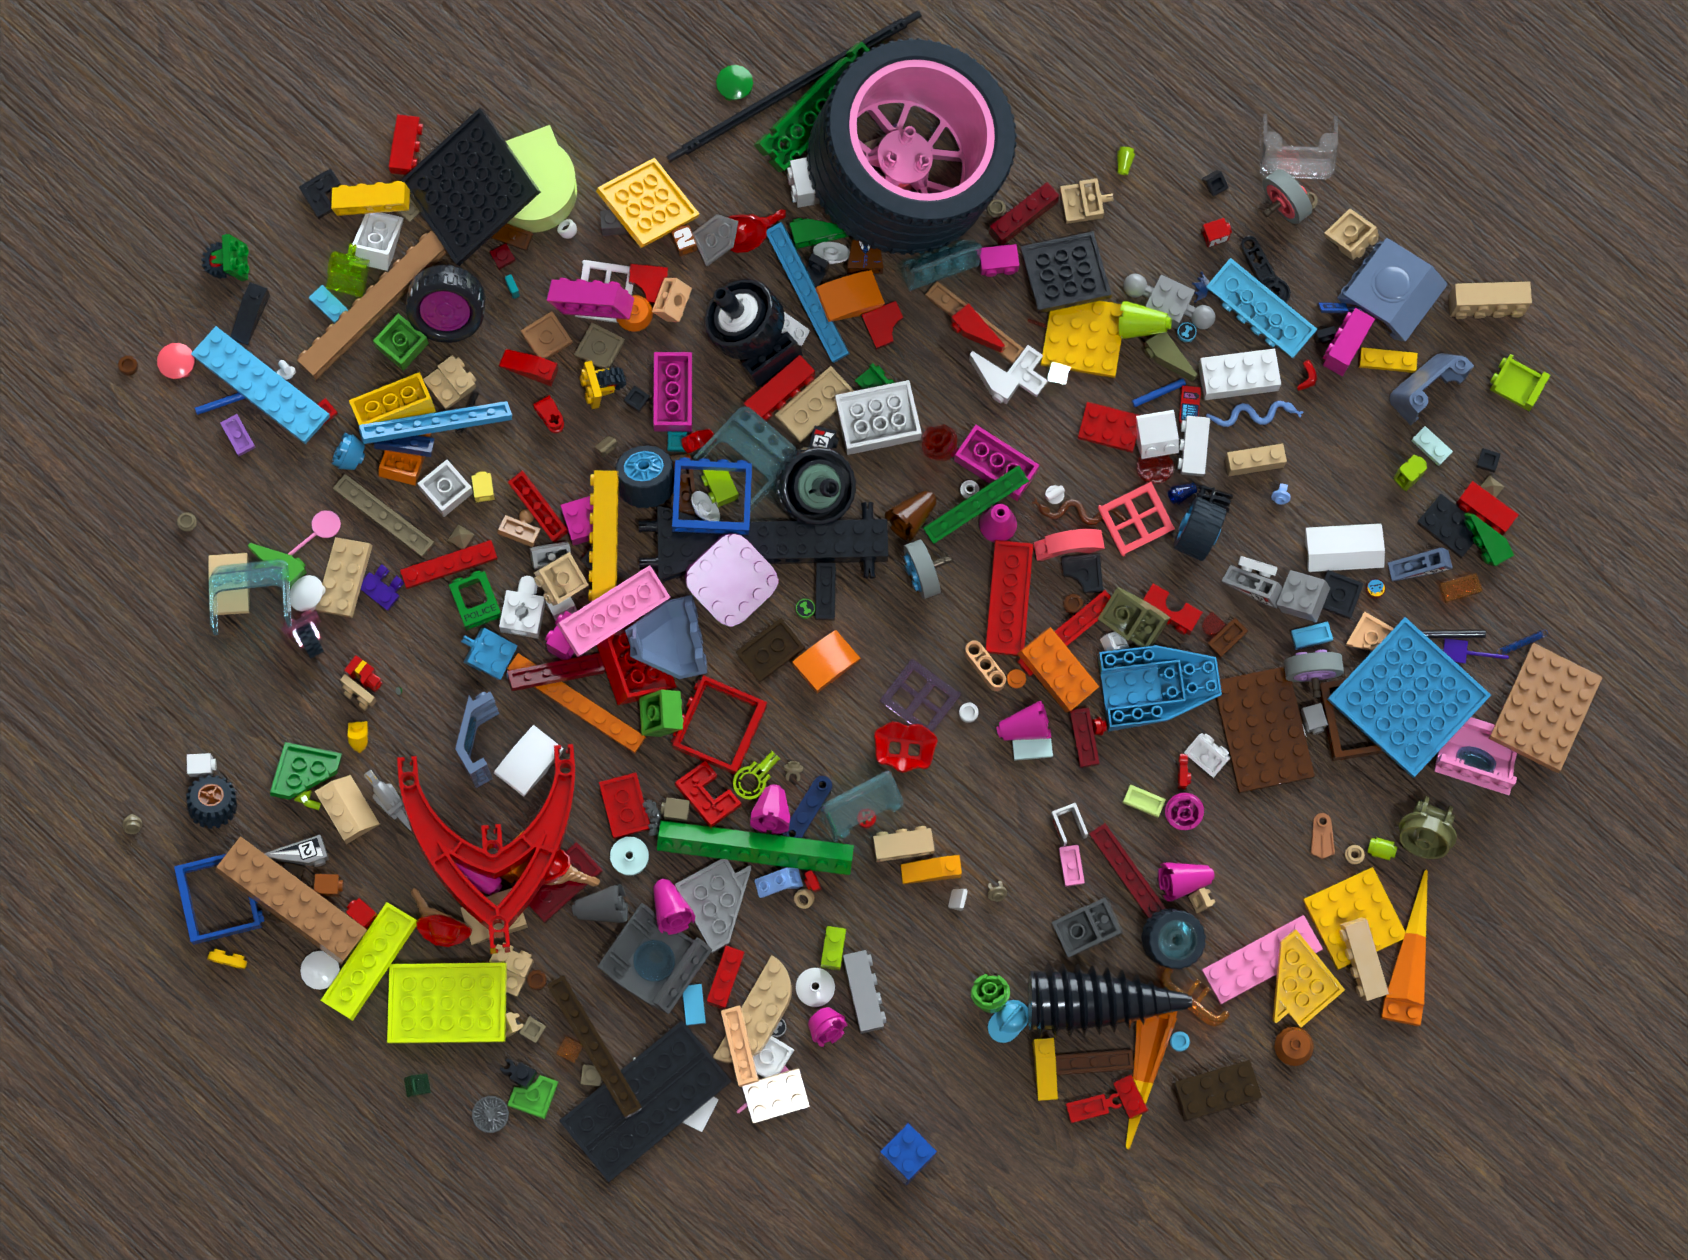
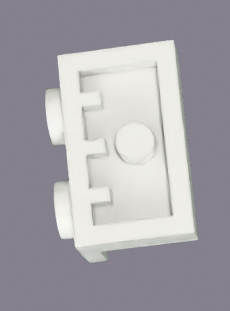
(1207, 754)

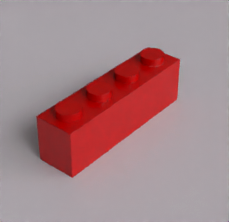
(781, 388)

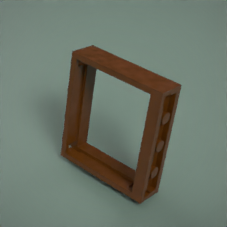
(1332, 732)

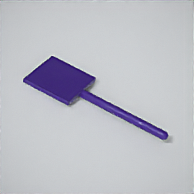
(1458, 651)

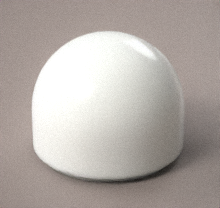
(570, 231)

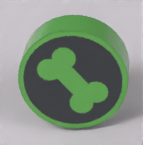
(805, 608)

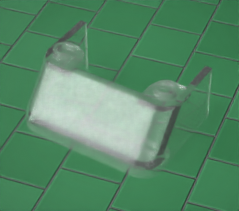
(1297, 160)

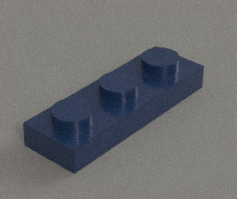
(410, 445)

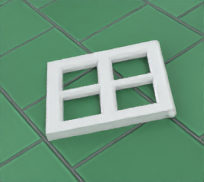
(587, 265)

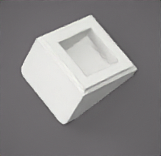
(1113, 641)
(957, 899)

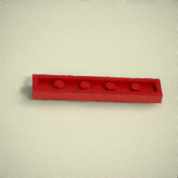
(449, 564)

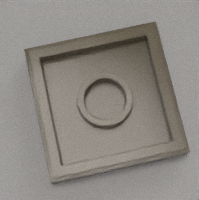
(599, 347)

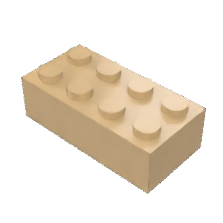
(1490, 299)

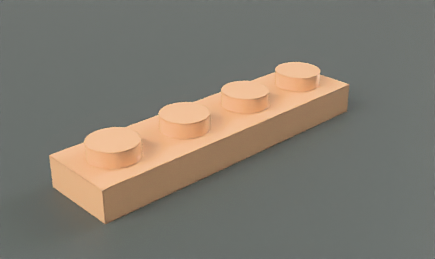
(739, 1046)

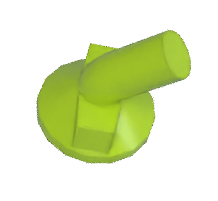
(304, 798)

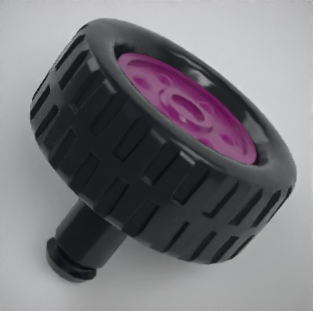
(445, 303)

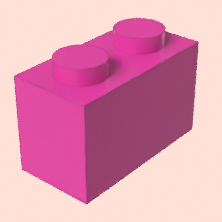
(999, 260)

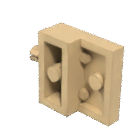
(1083, 201)

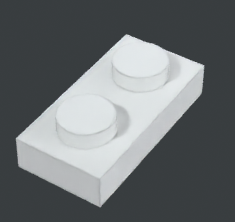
(1249, 564)

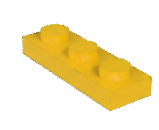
(1388, 360)

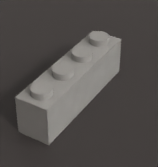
(863, 991)

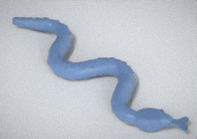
(1288, 407)

